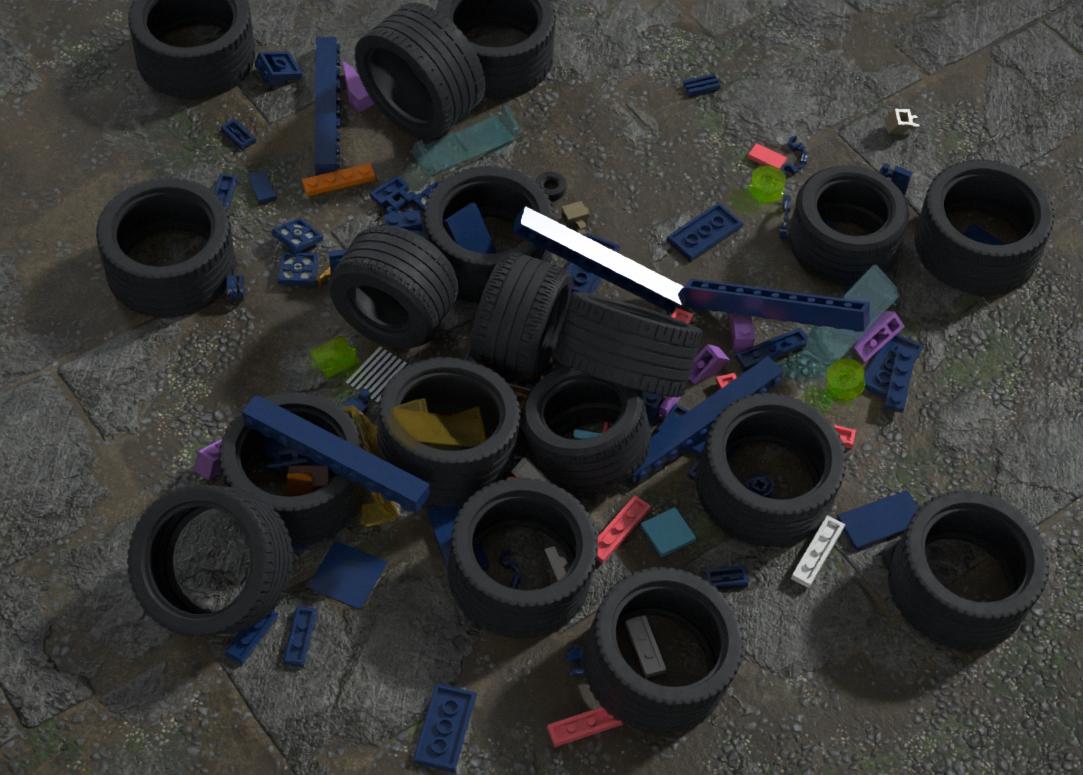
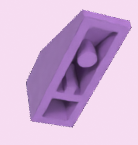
(742, 332)
(878, 335)

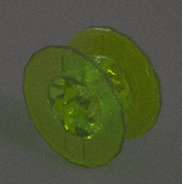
(767, 184)
(845, 379)

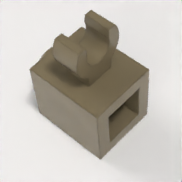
(900, 121)
(575, 216)

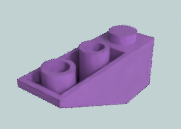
(356, 91)
(207, 461)

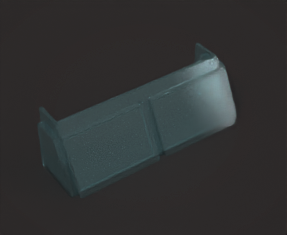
(467, 142)
(830, 343)

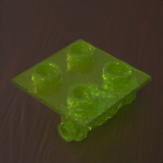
(335, 356)

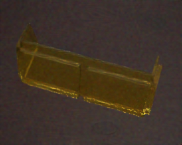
(458, 429)
(379, 511)

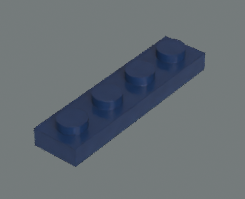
(773, 348)
(900, 379)

